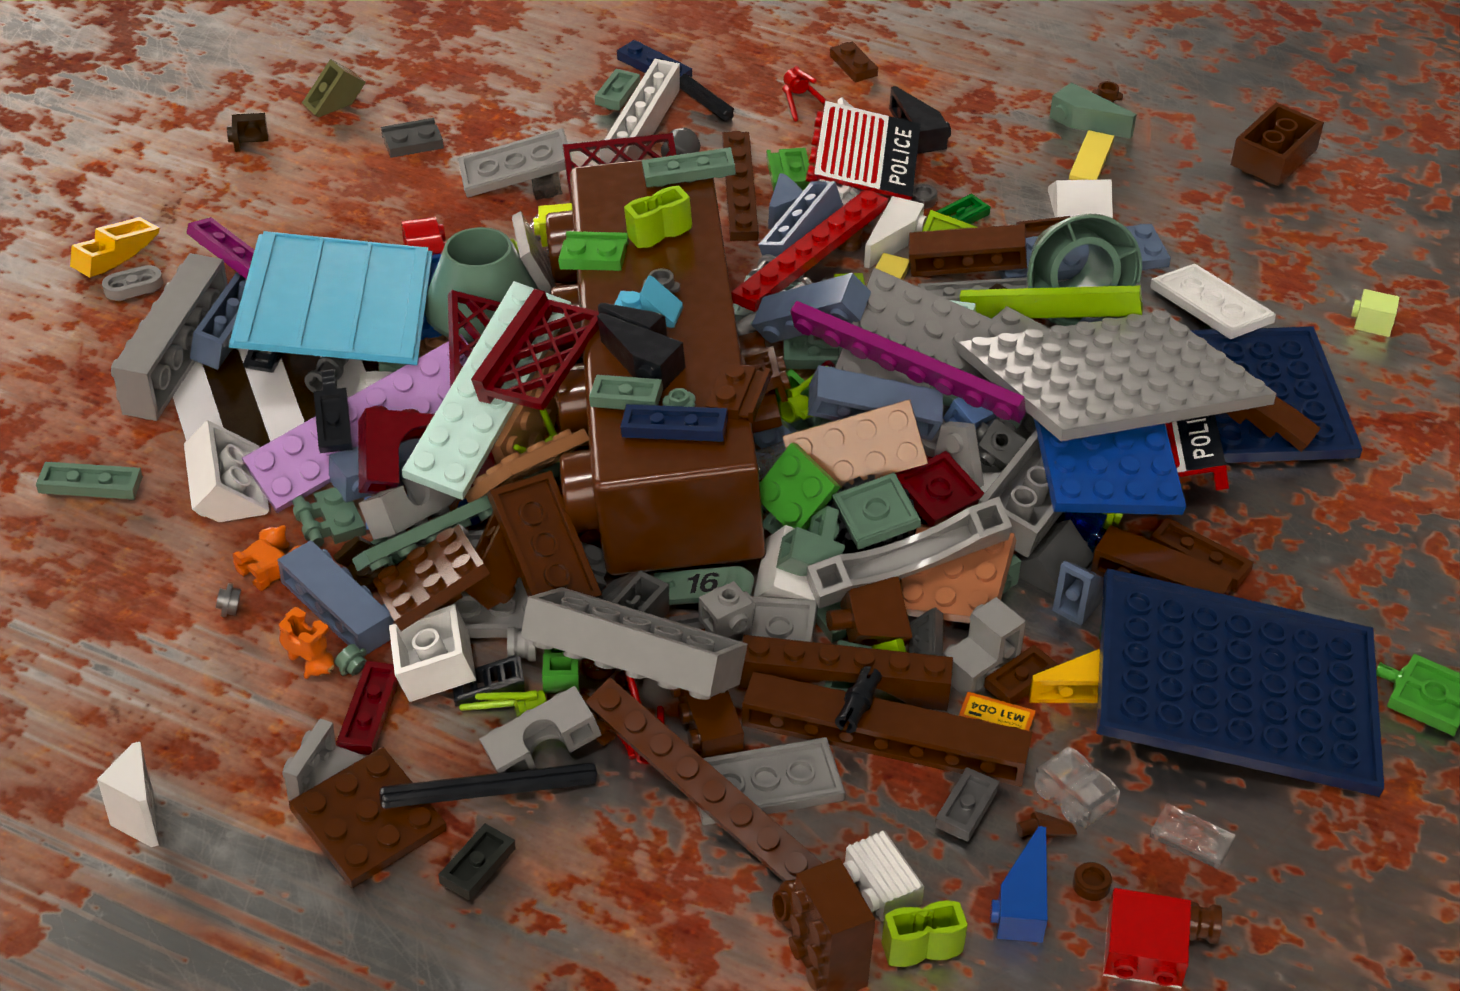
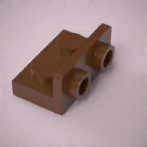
(767, 359)

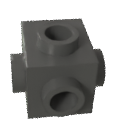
(998, 442)

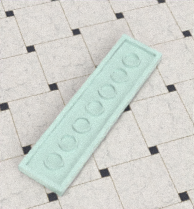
(464, 427)

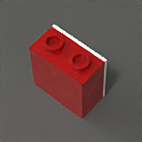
(1147, 938)

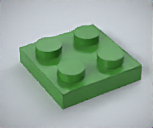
(796, 488)

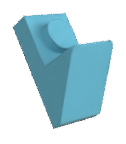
(653, 298)

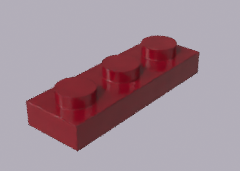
(368, 708)

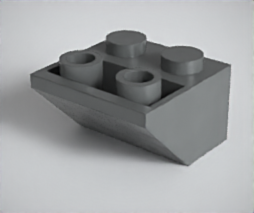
(640, 593)

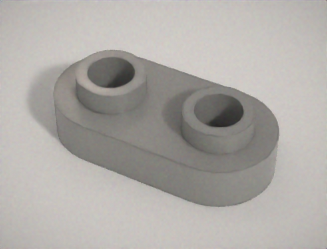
(132, 282)

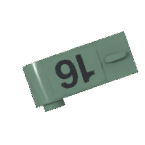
(691, 584)

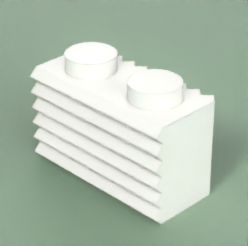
(883, 875)

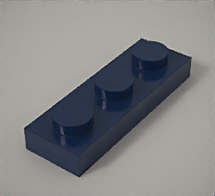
(642, 56)
(674, 422)

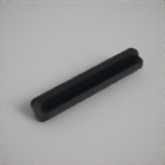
(706, 97)

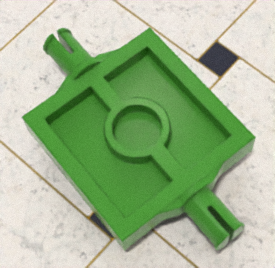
(1425, 692)

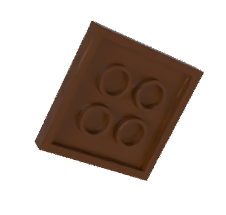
(430, 577)
(354, 828)

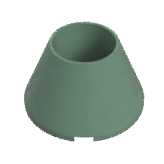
(1111, 261)
(477, 264)

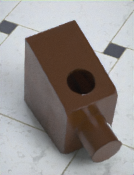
(872, 614)

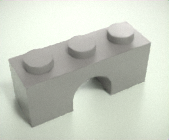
(393, 512)
(560, 718)

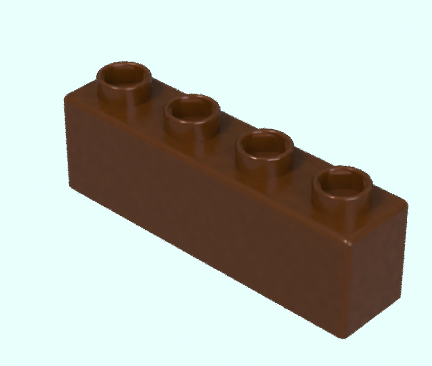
(655, 498)

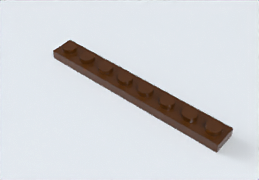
(700, 782)

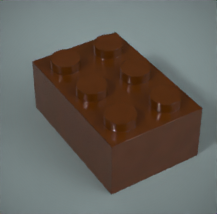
(1276, 144)
(831, 928)

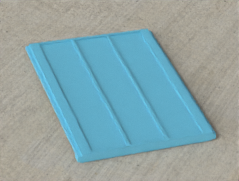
(334, 298)

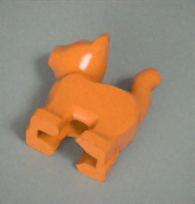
(262, 556)
(307, 642)

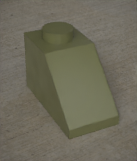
(333, 89)

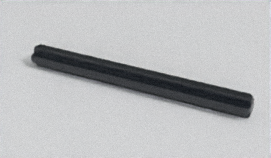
(487, 785)

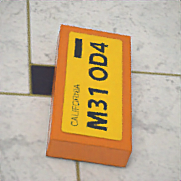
(997, 711)

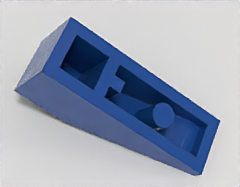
(1023, 895)

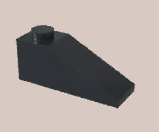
(933, 127)
(642, 350)

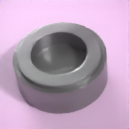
(925, 194)

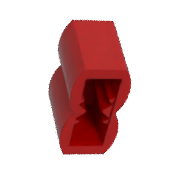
(424, 233)

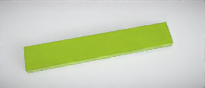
(1058, 302)

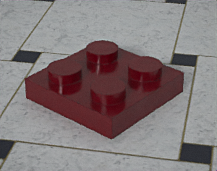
(940, 488)

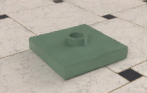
(876, 510)

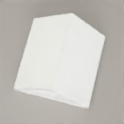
(1081, 197)
(777, 582)
(129, 796)

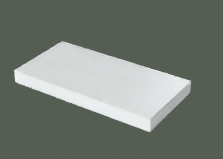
(1213, 301)

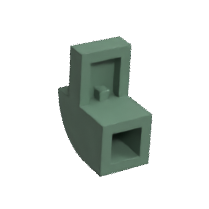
(804, 547)

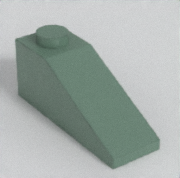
(1087, 111)

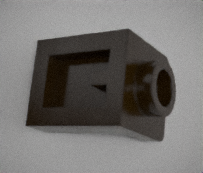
(247, 128)
(348, 552)

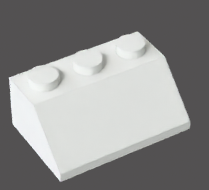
(218, 478)

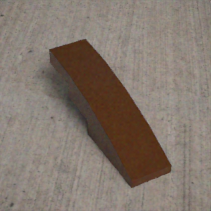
(1281, 419)

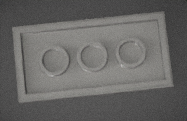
(513, 163)
(532, 254)
(782, 776)

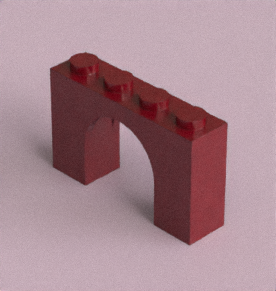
(379, 440)

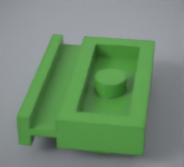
(790, 162)
(593, 251)

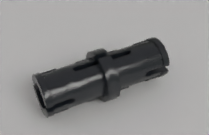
(858, 699)

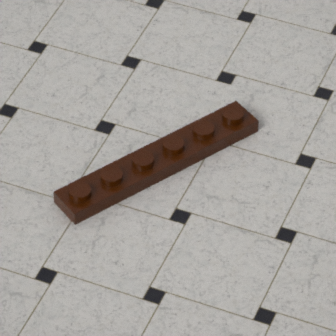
(740, 189)

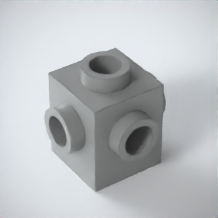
(726, 610)

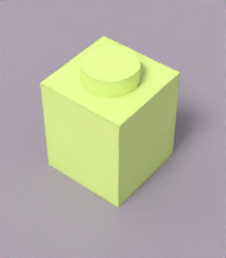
(1375, 312)

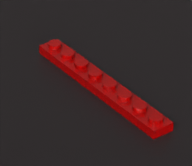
(809, 249)

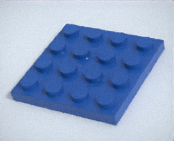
(1113, 472)

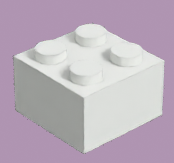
(432, 654)

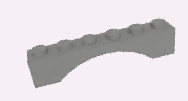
(953, 538)

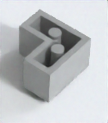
(992, 642)

